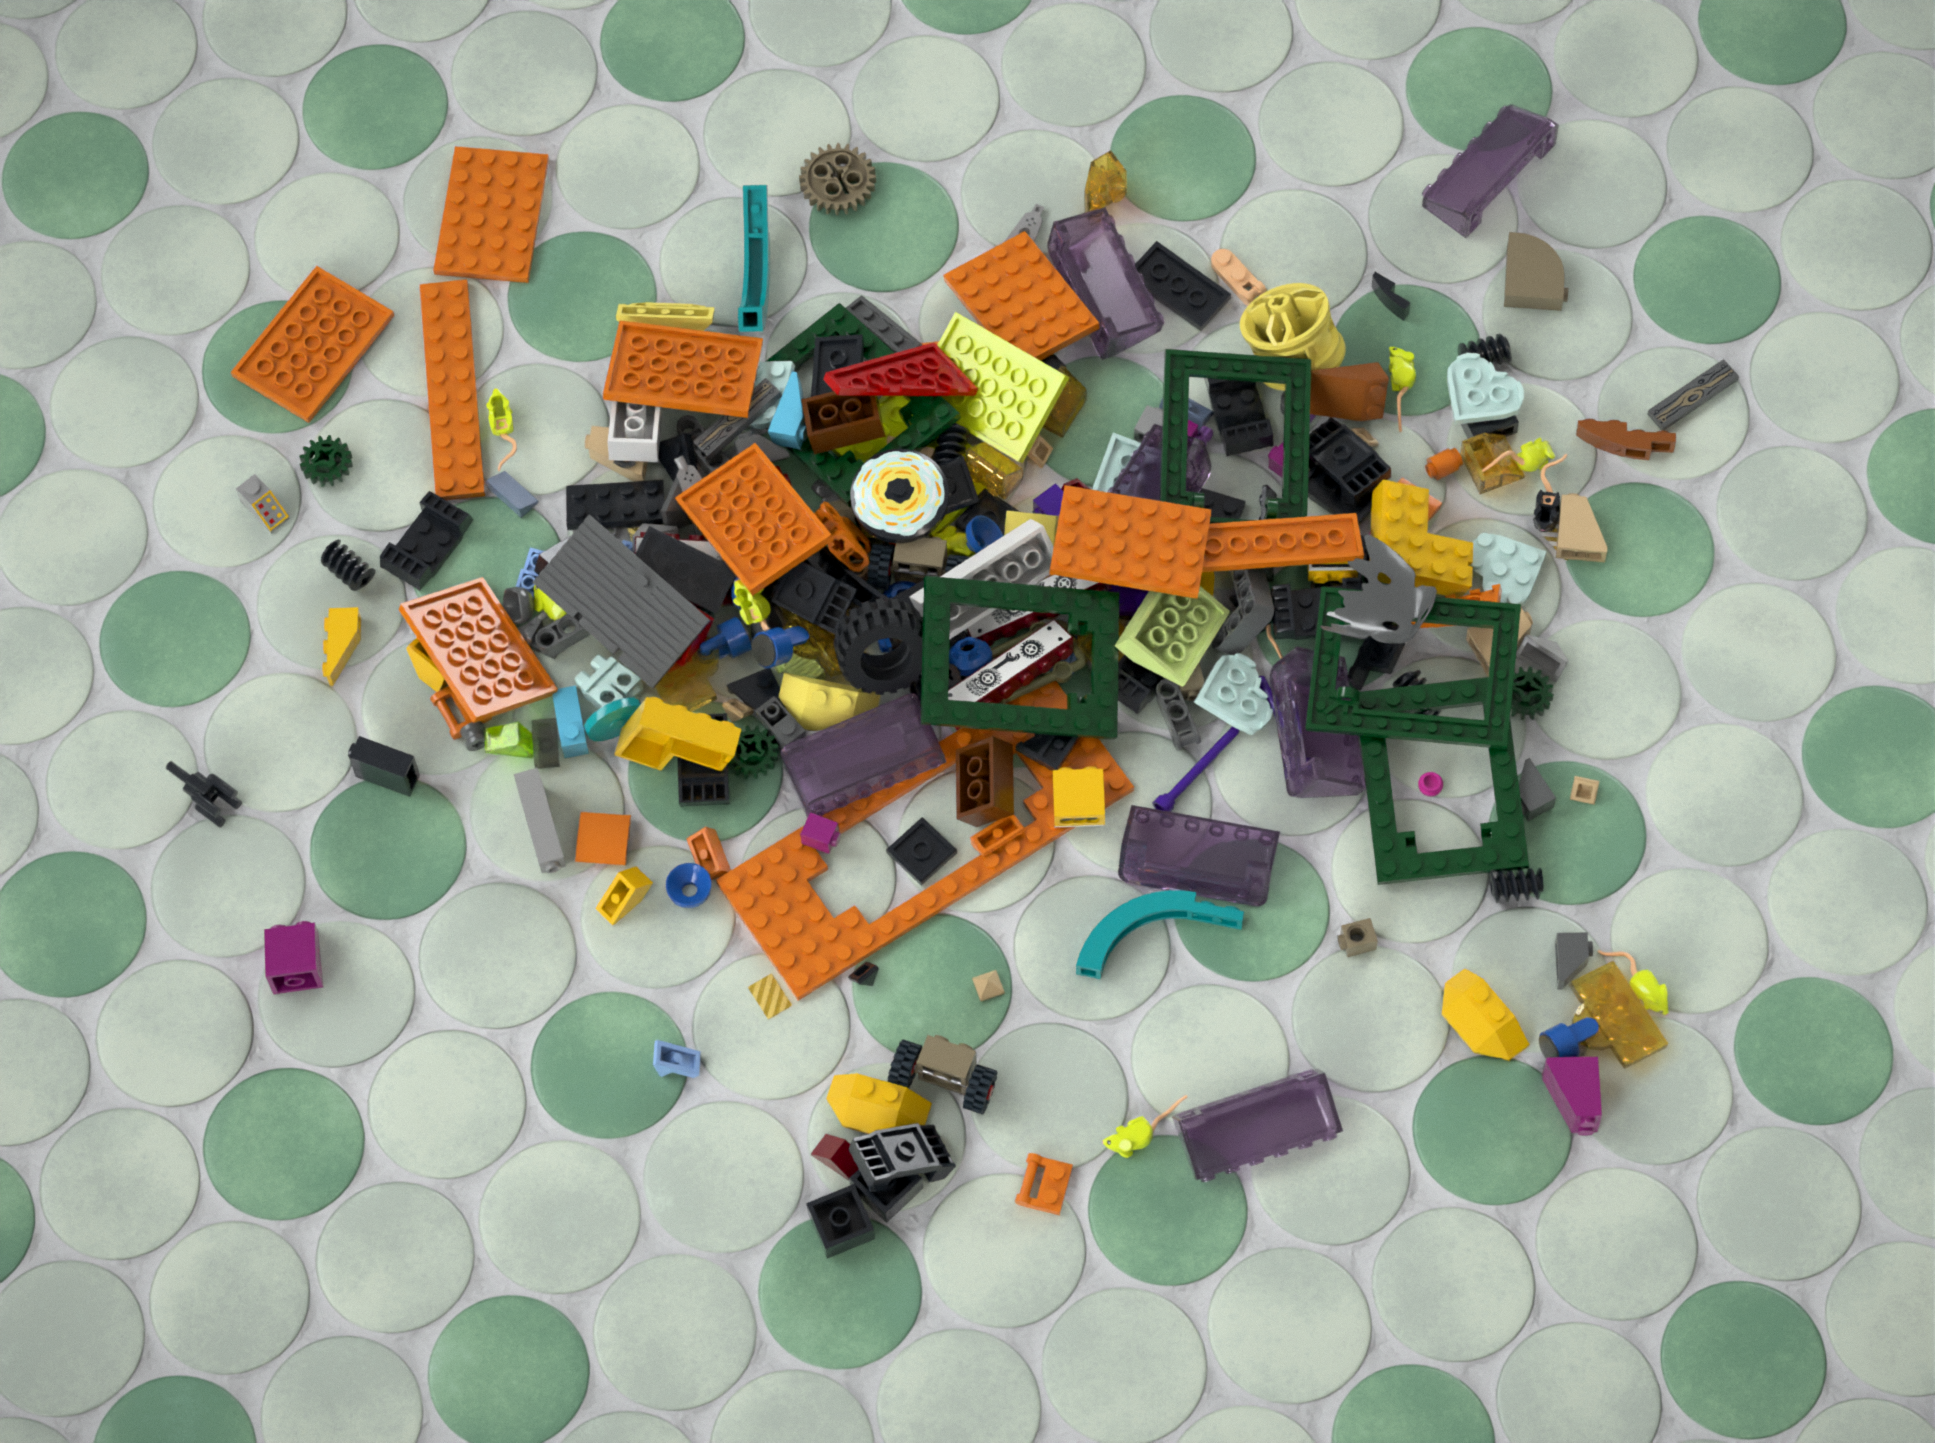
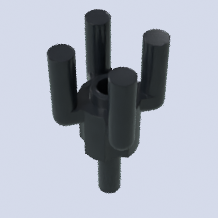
(205, 792)

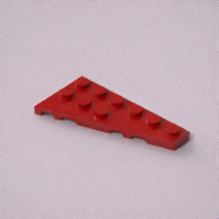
(905, 373)

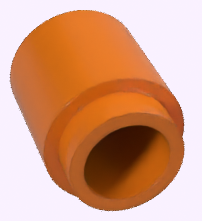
(1443, 463)

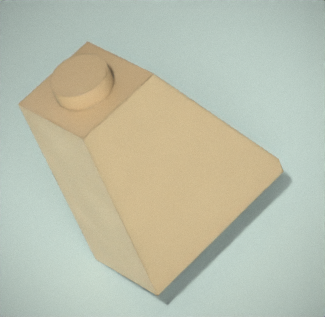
(598, 450)
(1578, 531)
(1481, 639)

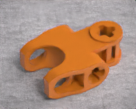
(845, 537)

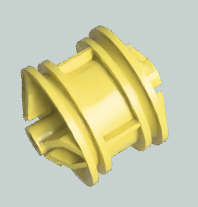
(1293, 324)

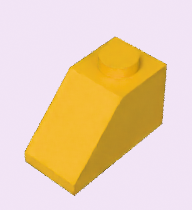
(425, 666)
(623, 894)

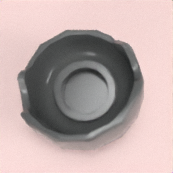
(518, 604)

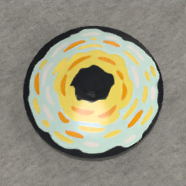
(899, 495)

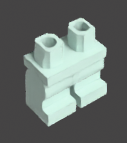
(609, 682)

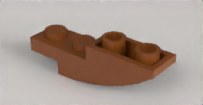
(1615, 439)

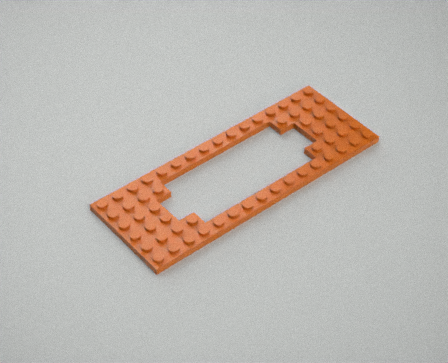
(812, 946)

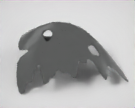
(1379, 603)

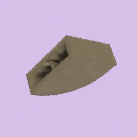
(1533, 274)

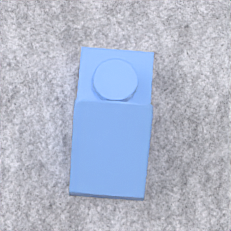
(675, 1059)

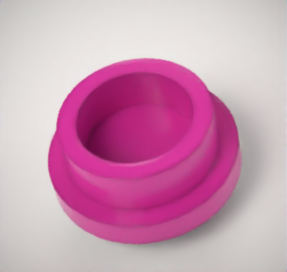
(1430, 784)

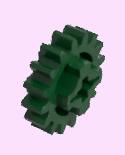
(330, 451)
(1538, 695)
(754, 761)

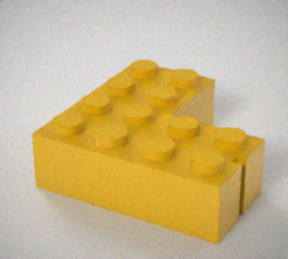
(1401, 522)
(665, 731)

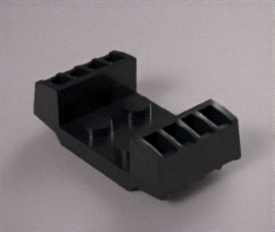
(1239, 415)
(1347, 460)
(426, 541)
(812, 595)
(1298, 610)
(1136, 684)
(701, 784)
(901, 1153)

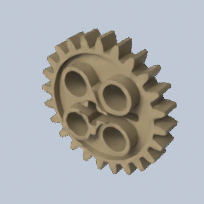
(818, 188)

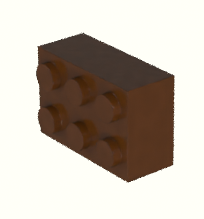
(841, 420)
(984, 782)

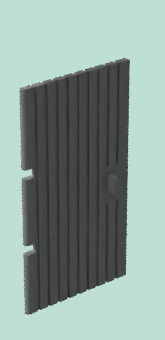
(621, 601)

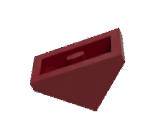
(835, 1154)

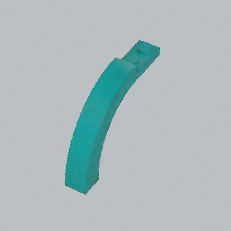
(755, 293)
(1142, 911)

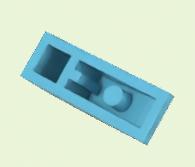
(789, 423)
(570, 722)

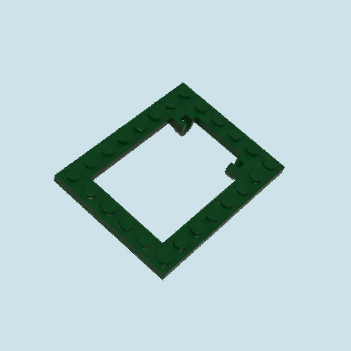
(1292, 372)
(930, 413)
(1333, 715)
(1085, 716)
(1397, 852)

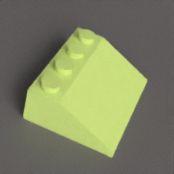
(1172, 633)

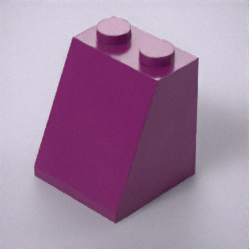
(293, 957)
(1576, 1091)

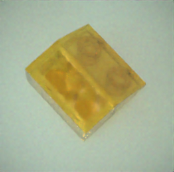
(1105, 182)
(1067, 406)
(1483, 450)
(993, 470)

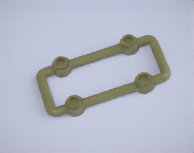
(1061, 671)

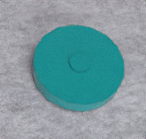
(610, 718)

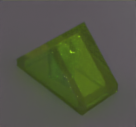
(509, 740)

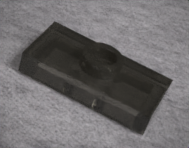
(545, 743)

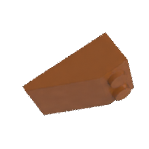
(1349, 392)

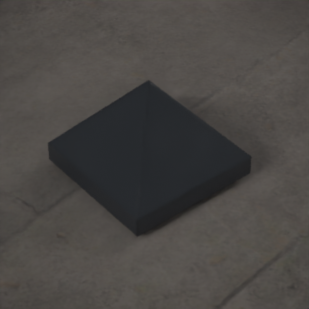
(864, 974)

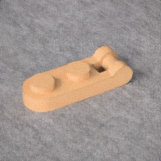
(1236, 275)

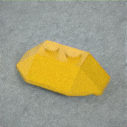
(1481, 1017)
(874, 1104)

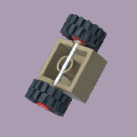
(910, 561)
(944, 1066)

